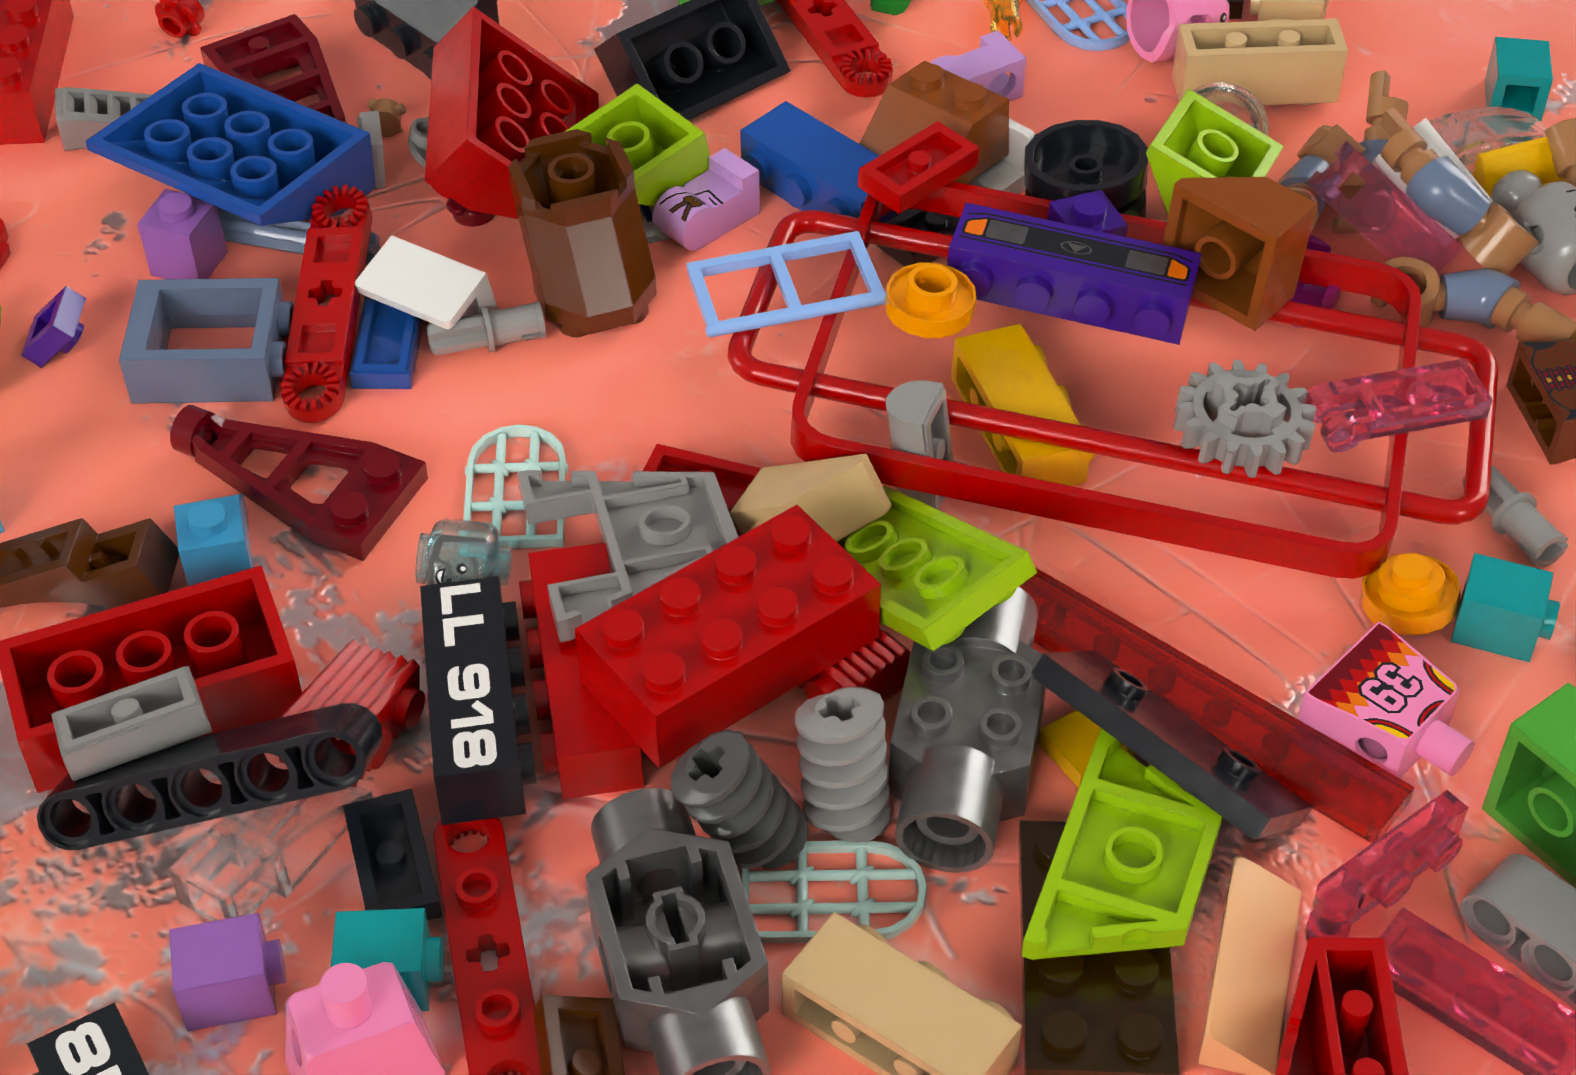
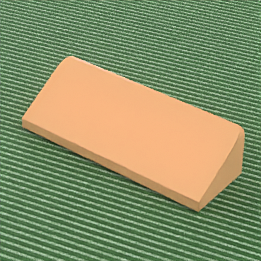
(1250, 972)

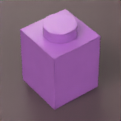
(182, 237)
(225, 971)

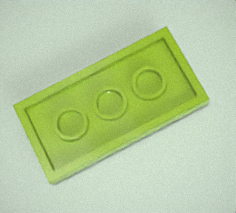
(935, 569)

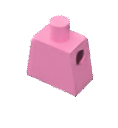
(358, 1026)

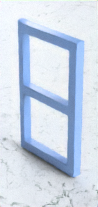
(777, 257)

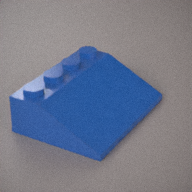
(238, 147)

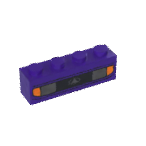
(1075, 272)

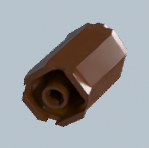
(583, 233)

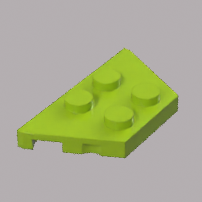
(1124, 862)

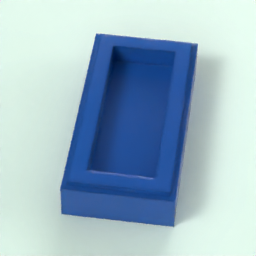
(385, 348)

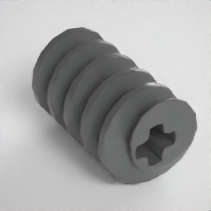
(740, 801)

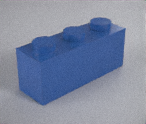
(807, 161)

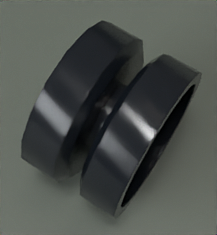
(1088, 158)

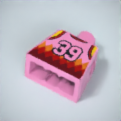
(1388, 706)

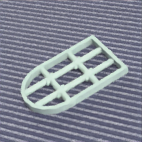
(503, 469)
(858, 876)

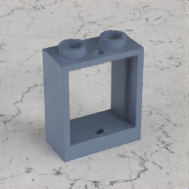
(205, 375)

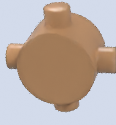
(390, 115)

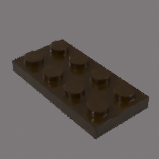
(1092, 1009)

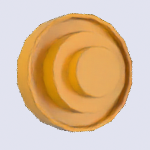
(930, 300)
(1411, 594)

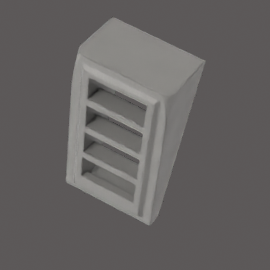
(87, 111)

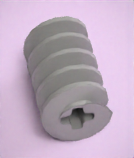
(844, 763)

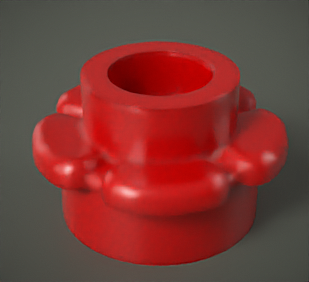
(180, 17)

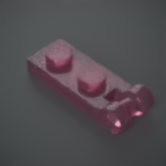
(1383, 212)
(1397, 402)
(1388, 867)

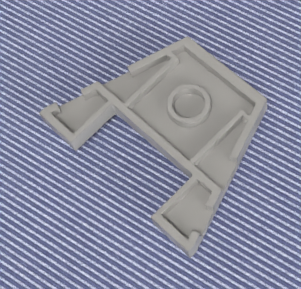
(647, 527)

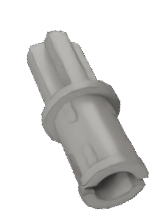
(489, 329)
(1520, 519)

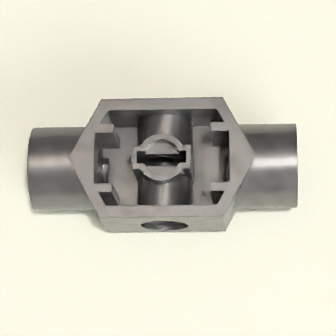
(967, 738)
(677, 939)

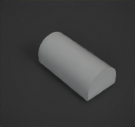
(920, 426)
(130, 723)

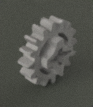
(1244, 418)

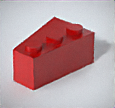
(1343, 1012)

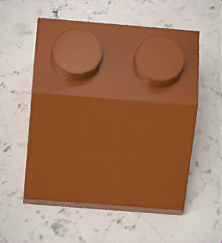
(935, 95)
(1249, 242)

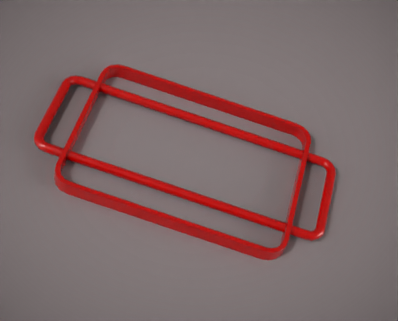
(1112, 511)

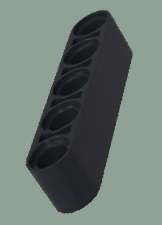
(234, 757)

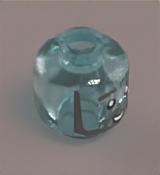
(462, 552)

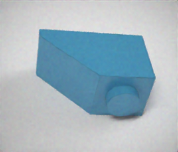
(213, 538)

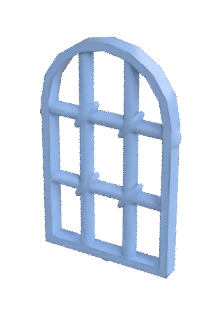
(1094, 42)

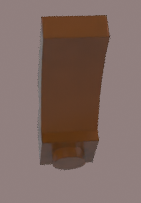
(87, 567)

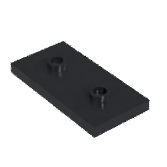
(1172, 742)

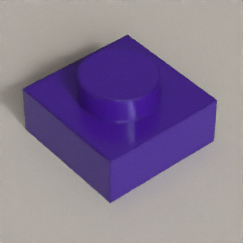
(1088, 211)
(55, 327)

